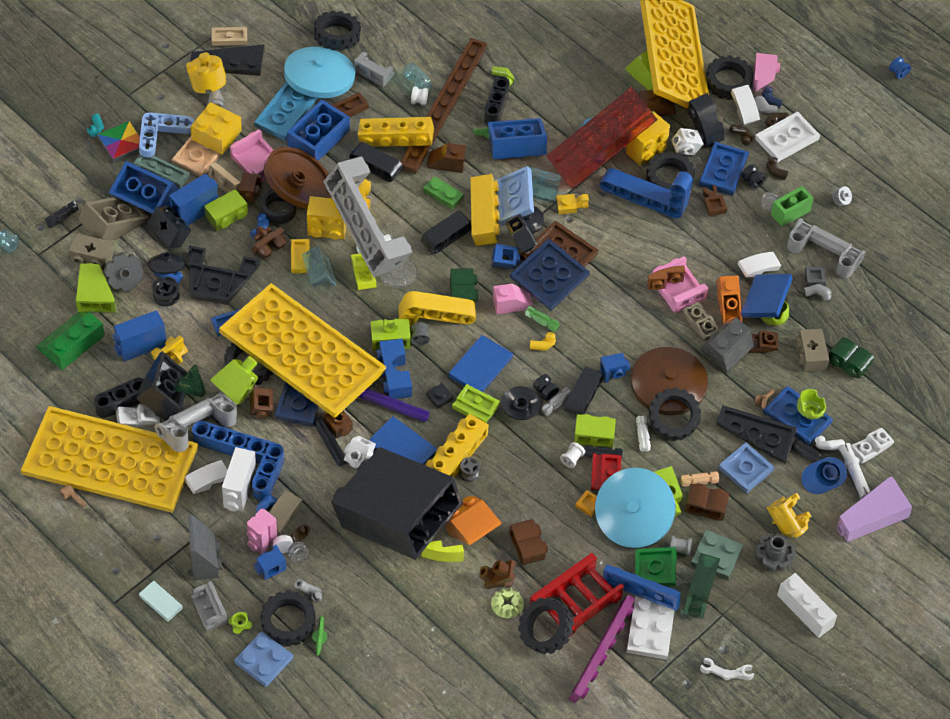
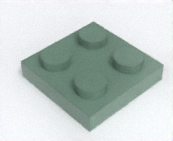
(722, 548)

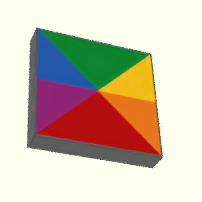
(120, 141)

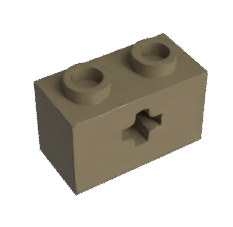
(91, 250)
(812, 350)

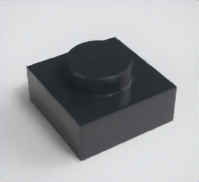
(439, 395)

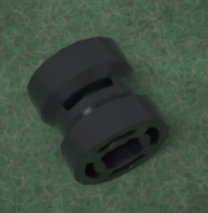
(753, 176)
(546, 387)

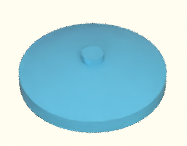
(319, 72)
(635, 508)

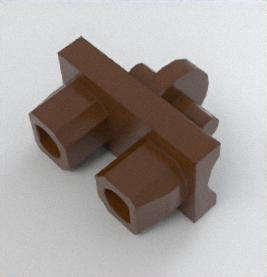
(262, 246)
(499, 574)

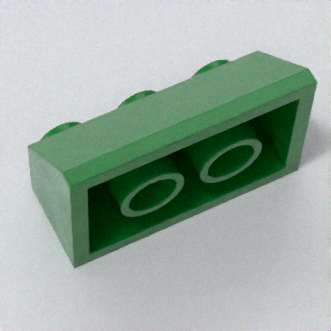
(72, 339)

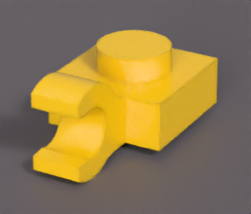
(569, 204)

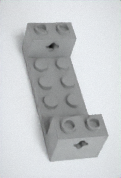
(343, 186)

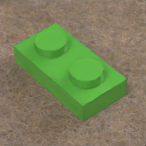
(443, 192)

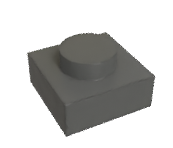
(815, 275)

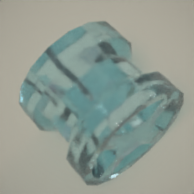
(8, 241)

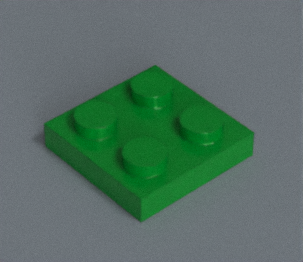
(657, 565)

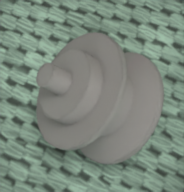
(842, 196)

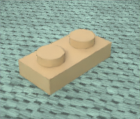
(229, 36)
(223, 178)

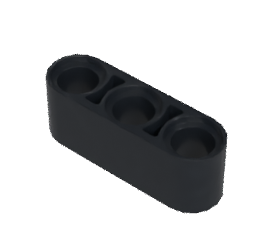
(497, 99)
(378, 162)
(446, 232)
(583, 391)
(112, 399)

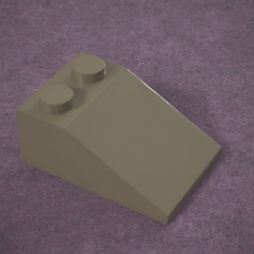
(111, 218)

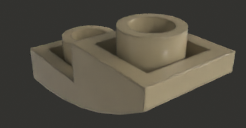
(700, 322)
(285, 509)

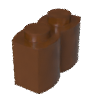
(707, 502)
(527, 541)

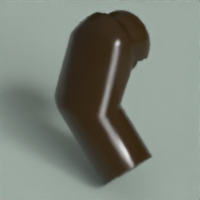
(774, 118)

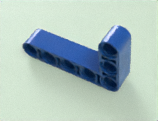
(650, 195)
(227, 446)

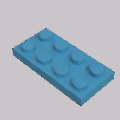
(284, 111)

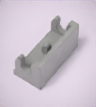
(372, 70)
(209, 606)

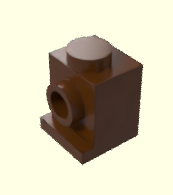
(250, 186)
(261, 397)
(340, 425)

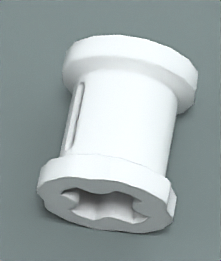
(572, 455)

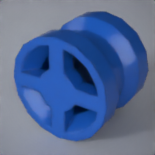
(899, 67)

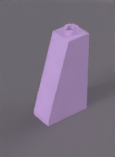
(875, 511)

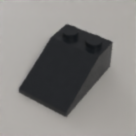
(158, 387)

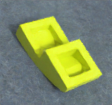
(362, 273)
(437, 552)

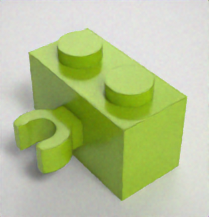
(390, 330)

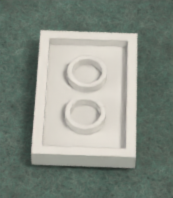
(787, 136)
(650, 629)

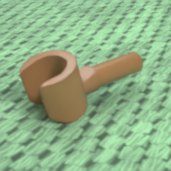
(762, 399)
(68, 491)

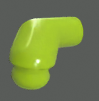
(501, 71)

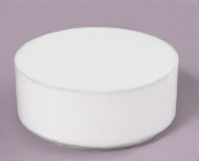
(283, 542)

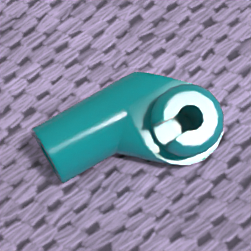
(97, 127)

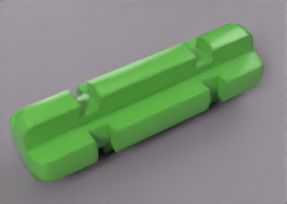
(542, 318)

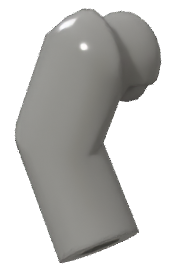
(763, 106)
(819, 289)
(310, 590)

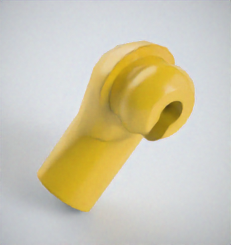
(545, 344)

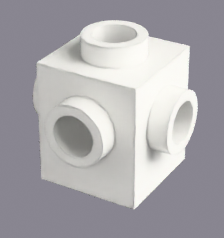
(687, 141)
(358, 450)

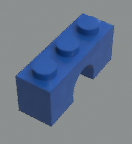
(396, 382)

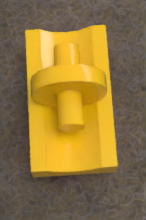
(174, 349)

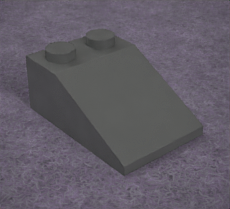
(203, 550)

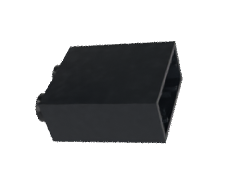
(397, 502)

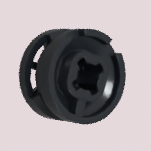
(165, 291)

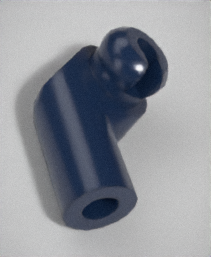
(771, 100)

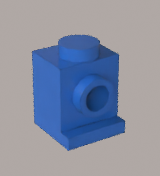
(508, 251)
(614, 366)
(270, 563)

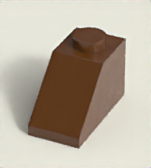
(656, 103)
(448, 158)

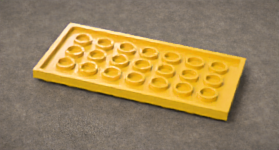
(674, 50)
(302, 350)
(108, 459)

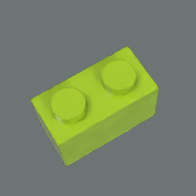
(226, 210)
(594, 430)

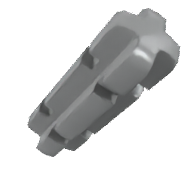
(556, 401)

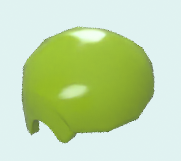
(781, 319)
(810, 404)

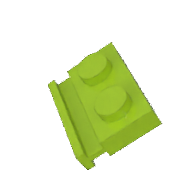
(476, 403)

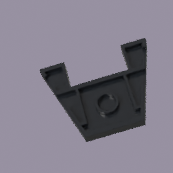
(216, 283)

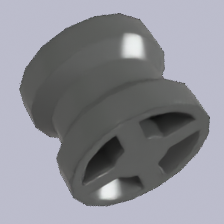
(419, 334)
(473, 466)

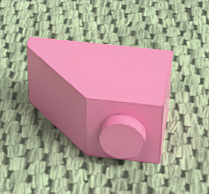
(764, 70)
(510, 298)

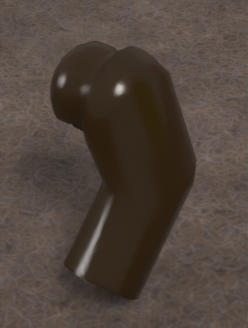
(746, 135)
(774, 170)
(300, 533)

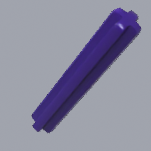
(395, 405)

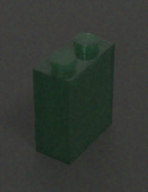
(701, 585)

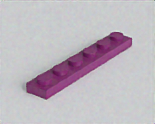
(599, 656)

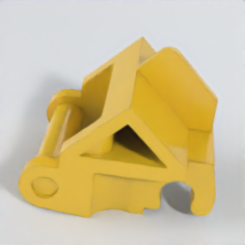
(785, 518)

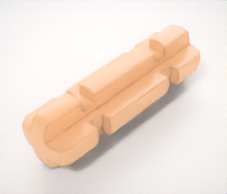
(702, 478)

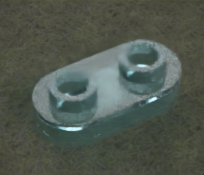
(418, 77)

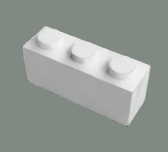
(807, 605)

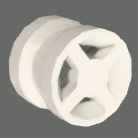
(419, 96)

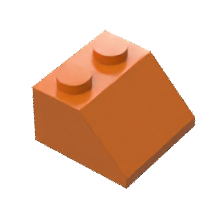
(472, 521)

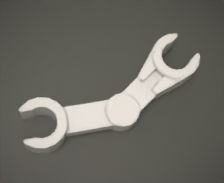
(726, 674)

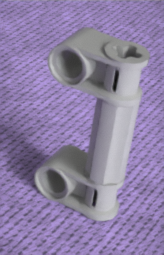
(849, 256)
(174, 429)

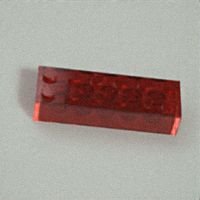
(601, 137)

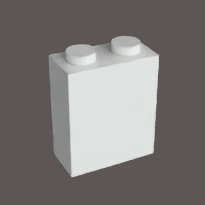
(239, 479)

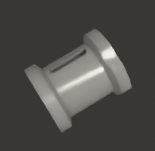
(682, 545)

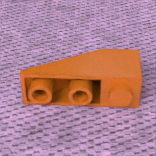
(729, 297)

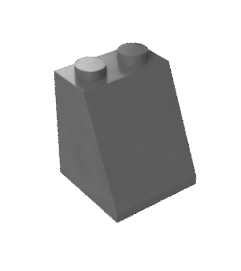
(729, 344)

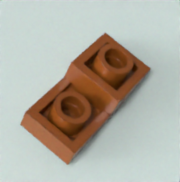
(667, 275)

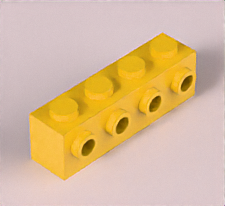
(396, 131)
(484, 210)
(459, 445)

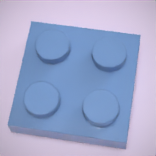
(746, 468)
(263, 659)

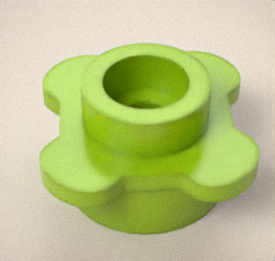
(239, 617)

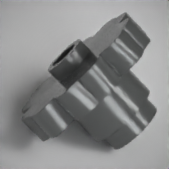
(123, 271)
(775, 552)

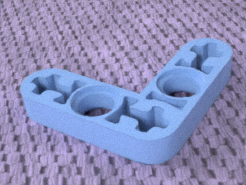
(158, 125)

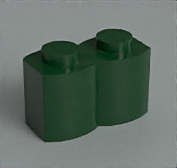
(462, 283)
(850, 358)

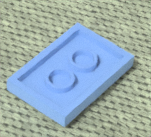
(515, 194)

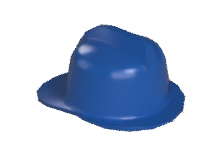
(824, 475)

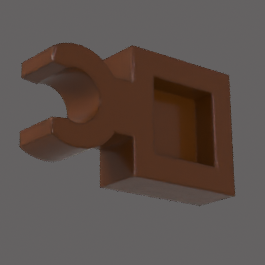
(714, 203)

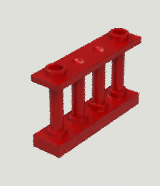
(572, 578)

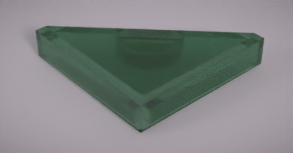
(191, 383)

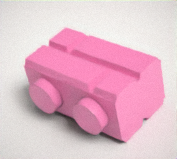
(261, 531)

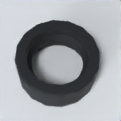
(276, 217)

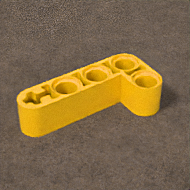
(436, 307)

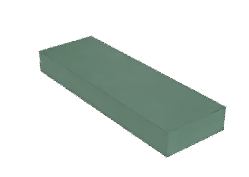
(163, 169)

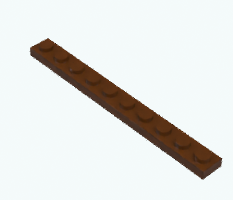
(446, 101)

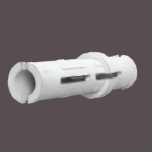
(852, 464)

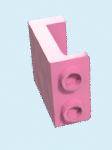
(251, 153)
(683, 293)

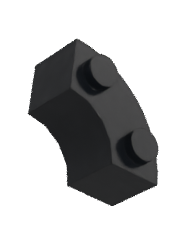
(703, 114)

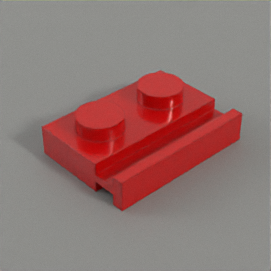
(603, 467)

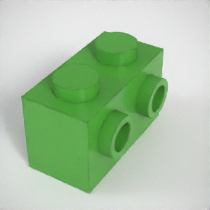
(792, 206)

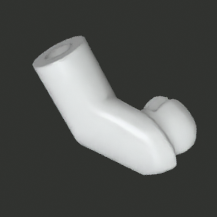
(828, 445)

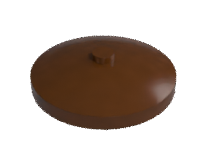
(295, 176)
(666, 369)

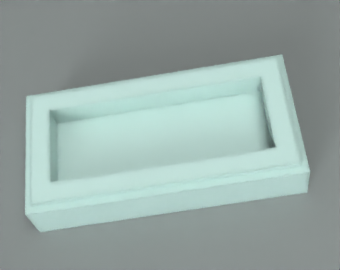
(160, 601)

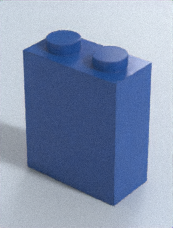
(191, 198)
(139, 336)

